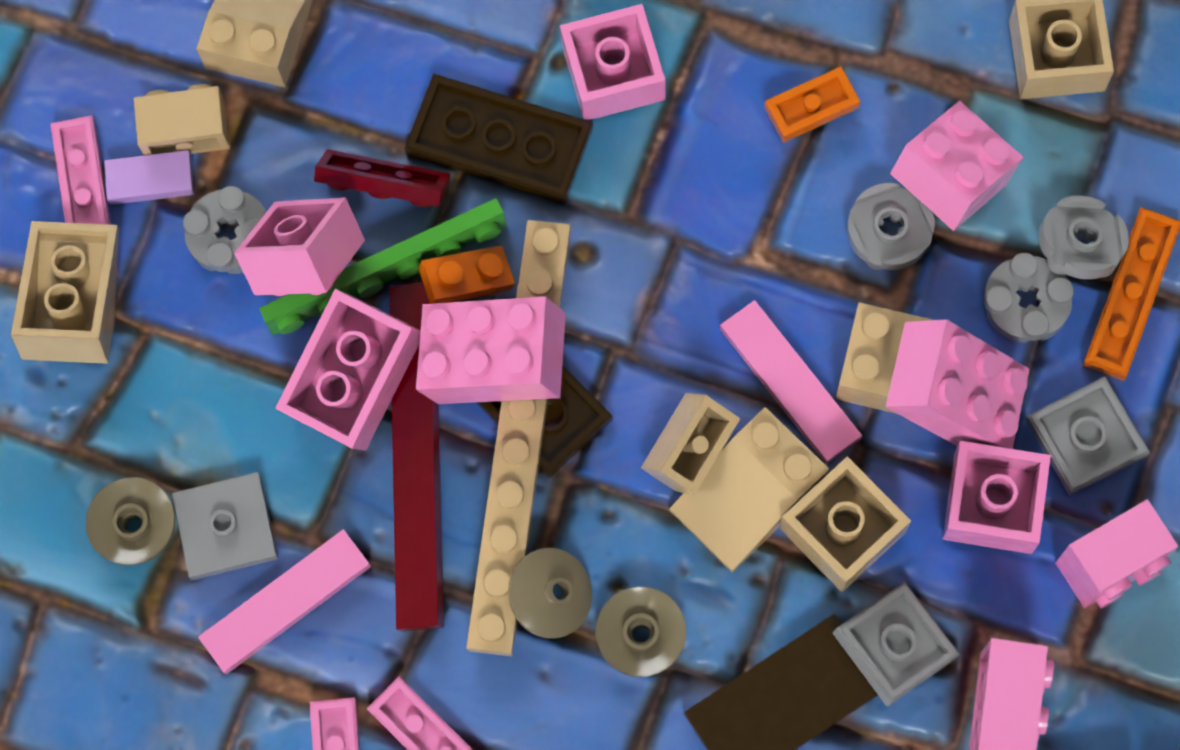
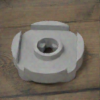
(204, 224)
(878, 248)
(1073, 257)
(1002, 302)

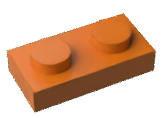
(812, 104)
(466, 275)

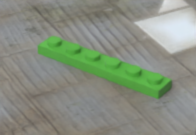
(400, 261)

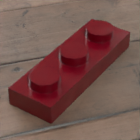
(382, 178)

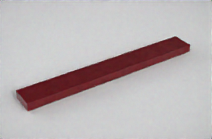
(415, 485)

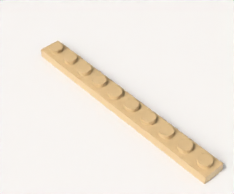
(515, 461)

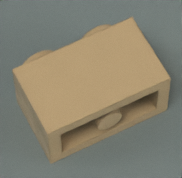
(182, 120)
(690, 443)

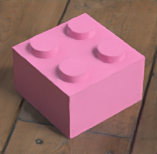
(613, 62)
(956, 165)
(300, 247)
(996, 497)
(1116, 554)

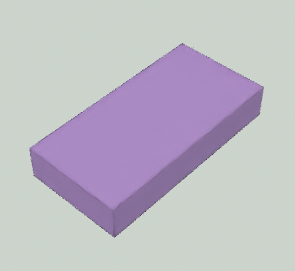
(149, 177)

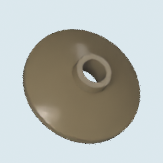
(119, 504)
(533, 596)
(635, 609)

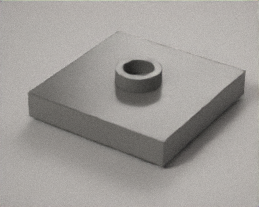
(1087, 436)
(224, 526)
(895, 644)

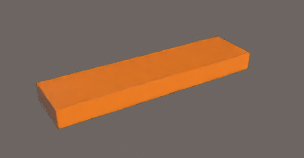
(1132, 294)

